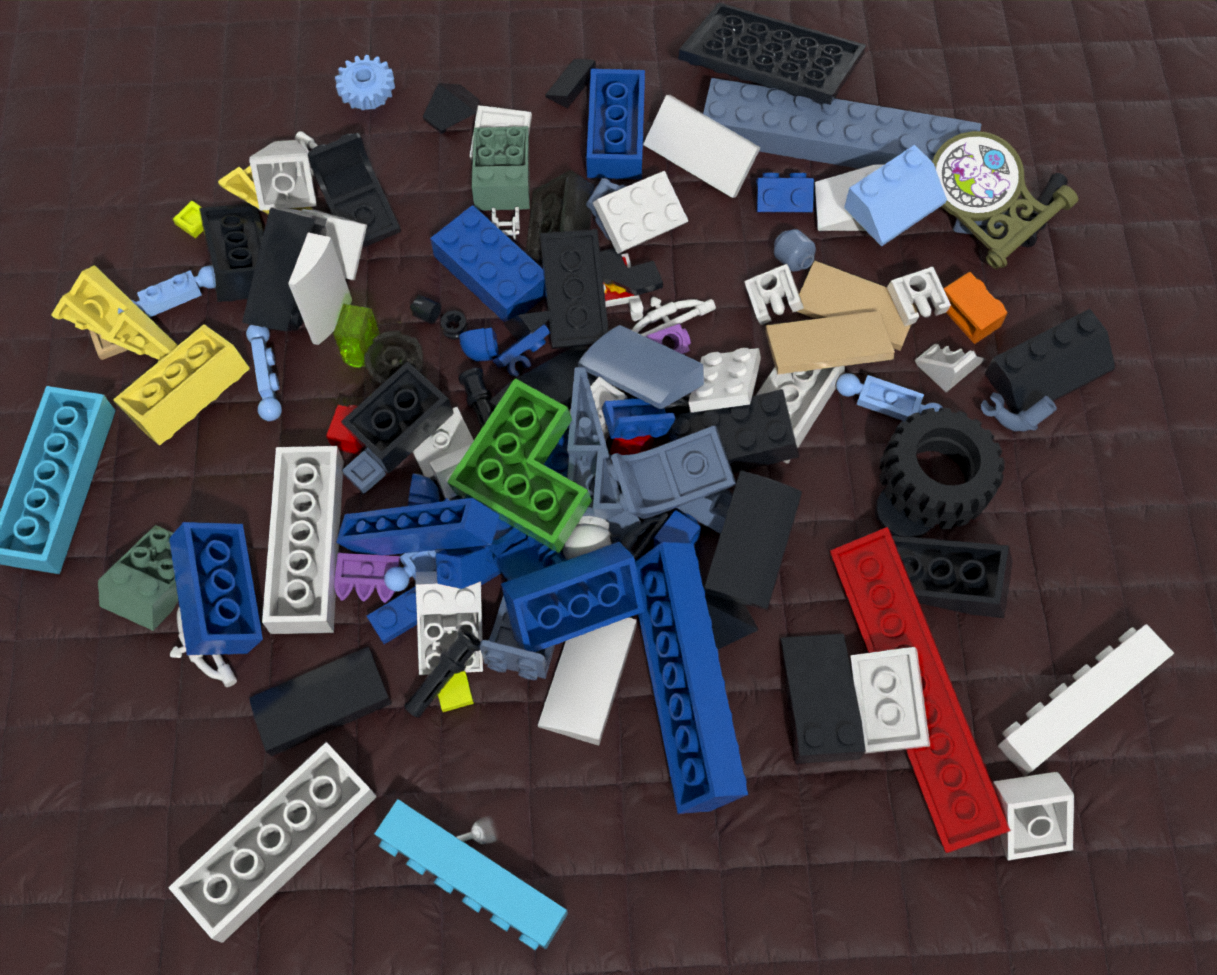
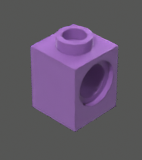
(679, 335)

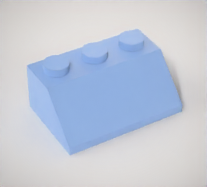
(896, 195)

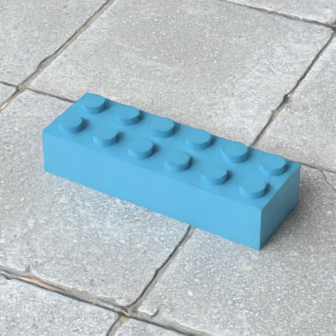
(53, 478)

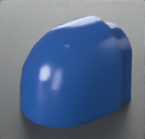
(479, 344)
(423, 491)

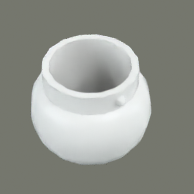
(587, 536)

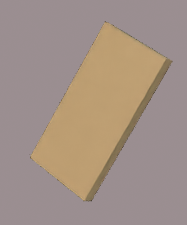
(837, 293)
(829, 342)

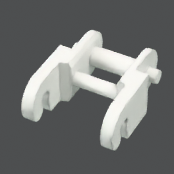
(515, 223)

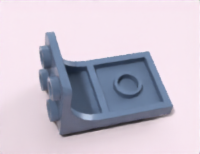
(672, 473)
(504, 652)

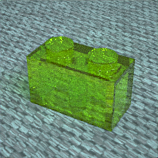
(355, 333)

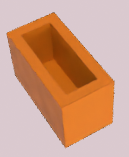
(974, 307)

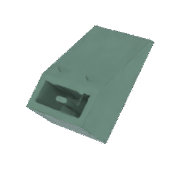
(501, 168)
(142, 581)

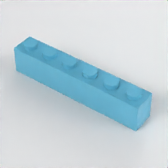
(471, 874)

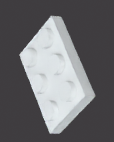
(640, 212)
(727, 380)
(890, 700)

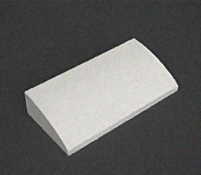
(319, 286)
(805, 395)
(587, 682)

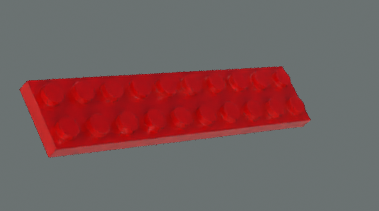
(892, 619)

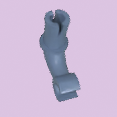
(1024, 420)

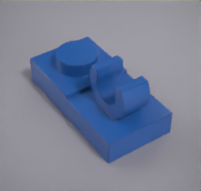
(512, 354)

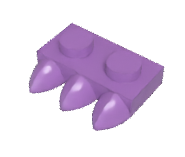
(364, 573)

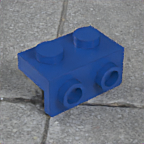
(785, 194)
(635, 418)

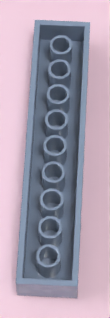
(831, 134)

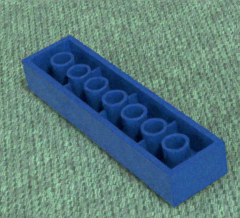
(688, 681)

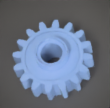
(365, 83)

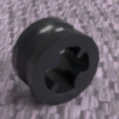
(451, 316)

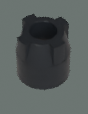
(426, 309)

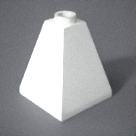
(283, 176)

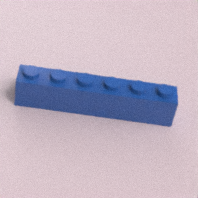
(419, 528)

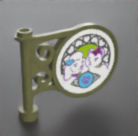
(982, 182)

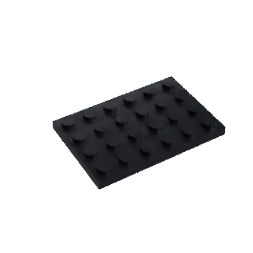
(773, 53)

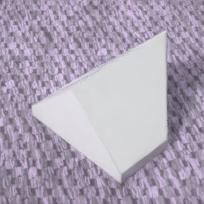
(946, 366)

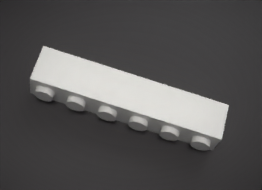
(1085, 699)

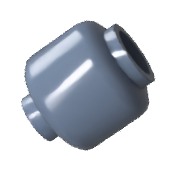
(794, 249)

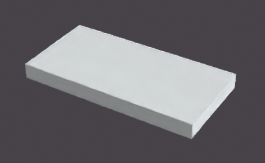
(701, 146)

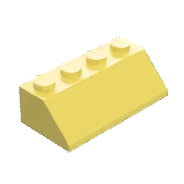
(182, 384)

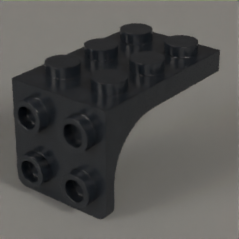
(352, 186)

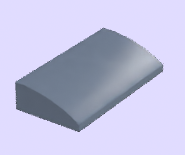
(643, 367)

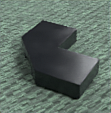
(635, 279)

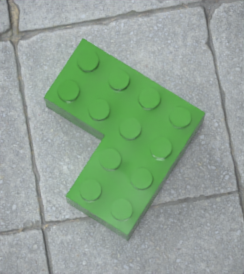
(509, 472)

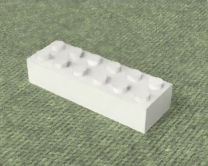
(303, 540)
(272, 843)

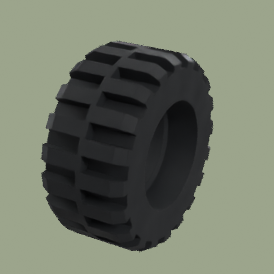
(964, 443)

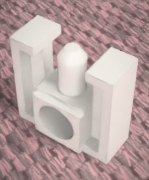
(784, 287)
(905, 296)

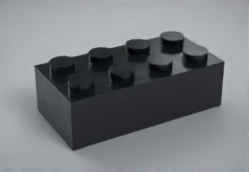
(749, 433)

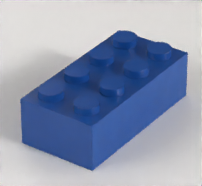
(615, 124)
(489, 264)
(215, 589)
(573, 597)

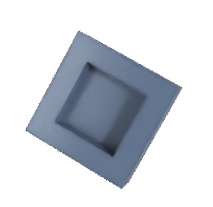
(364, 472)

